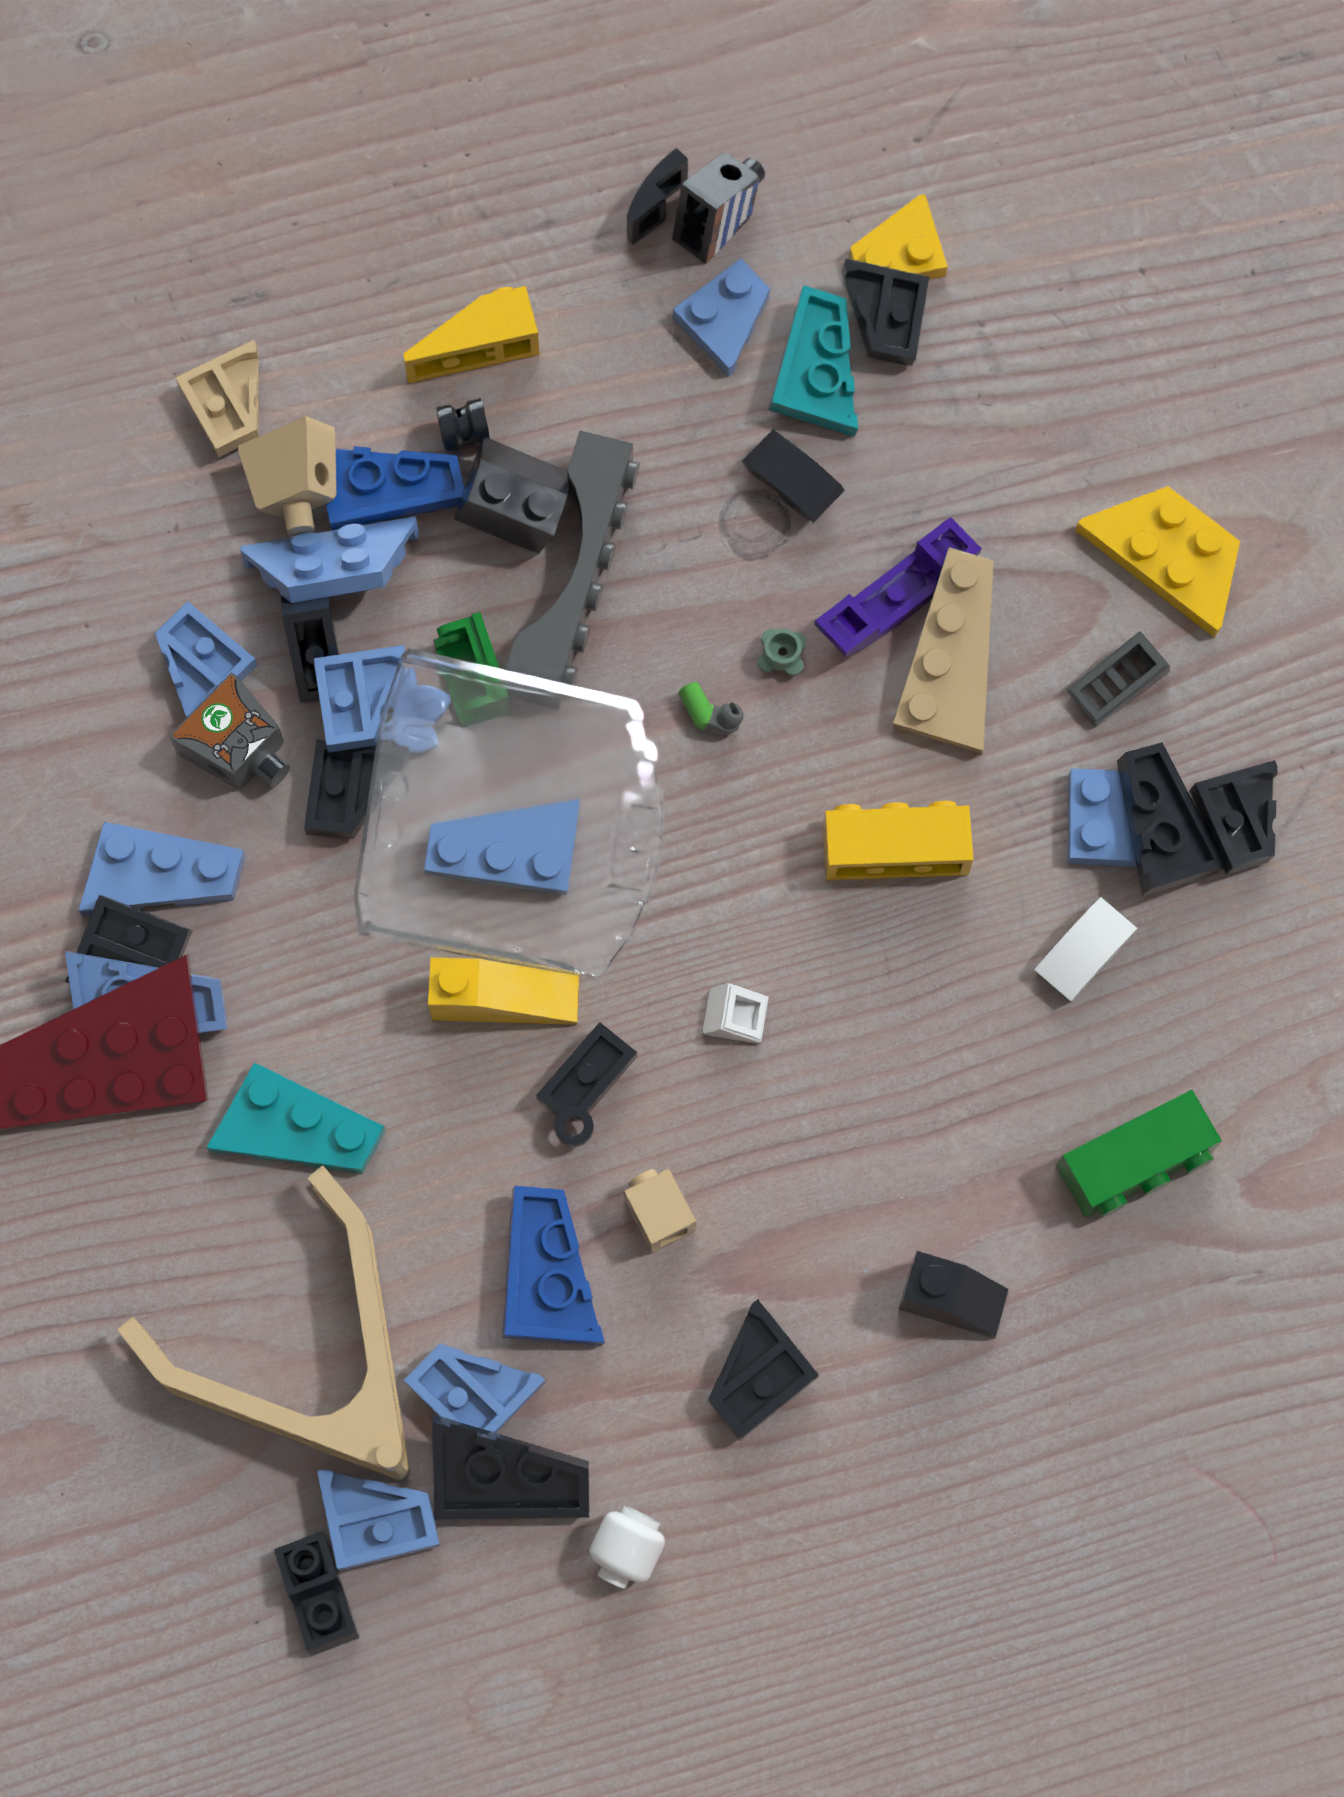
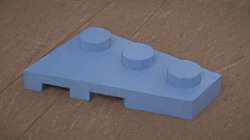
(508, 848)
(159, 869)
(96, 976)

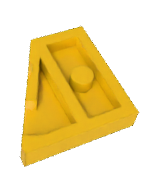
(905, 242)

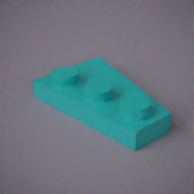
(815, 365)

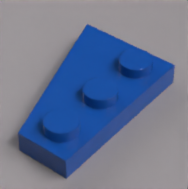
(392, 486)

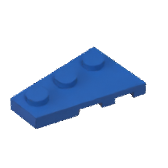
(545, 1275)

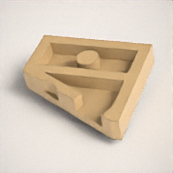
(225, 397)

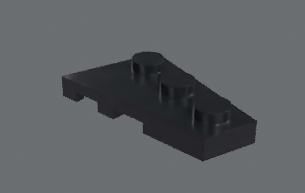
(1164, 823)
(503, 1477)

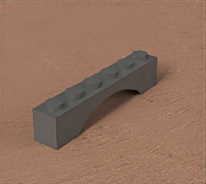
(597, 482)

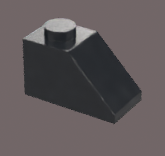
(309, 636)
(953, 1295)

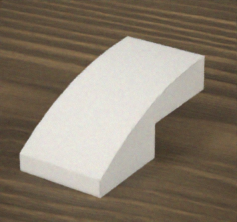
(1086, 949)

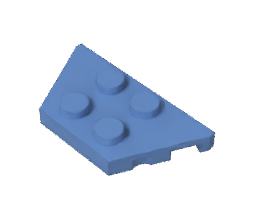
(332, 561)

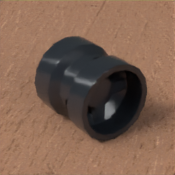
(462, 424)

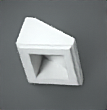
(735, 1013)

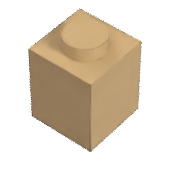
(659, 1209)

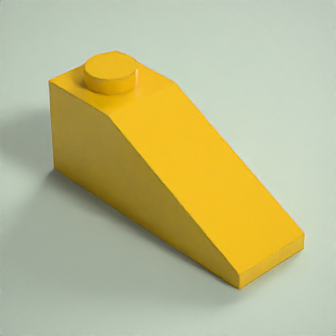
(483, 334)
(500, 993)

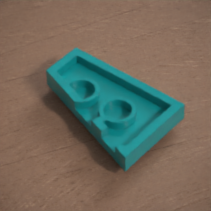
(294, 1124)

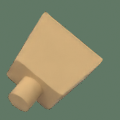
(292, 471)

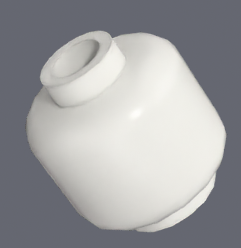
(627, 1547)

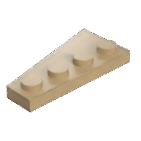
(950, 666)

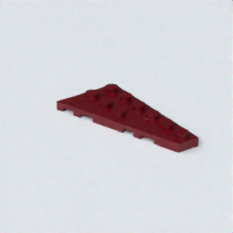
(109, 1055)

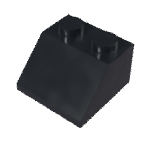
(513, 496)

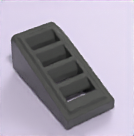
(1146, 652)

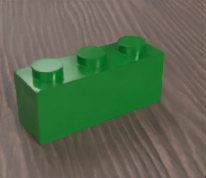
(1139, 1155)

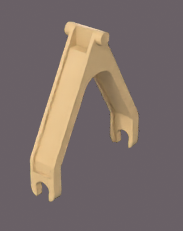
(361, 1433)

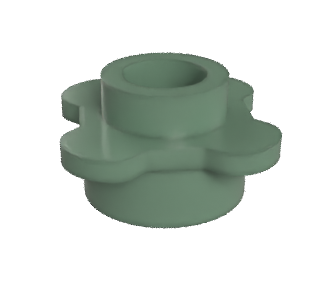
(782, 639)

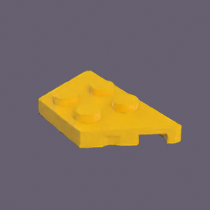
(1170, 551)

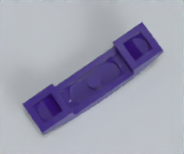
(896, 594)

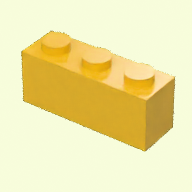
(897, 841)

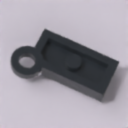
(585, 1081)

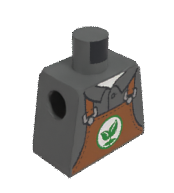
(232, 737)

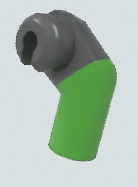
(710, 717)

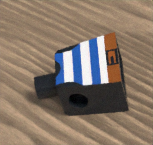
(716, 204)

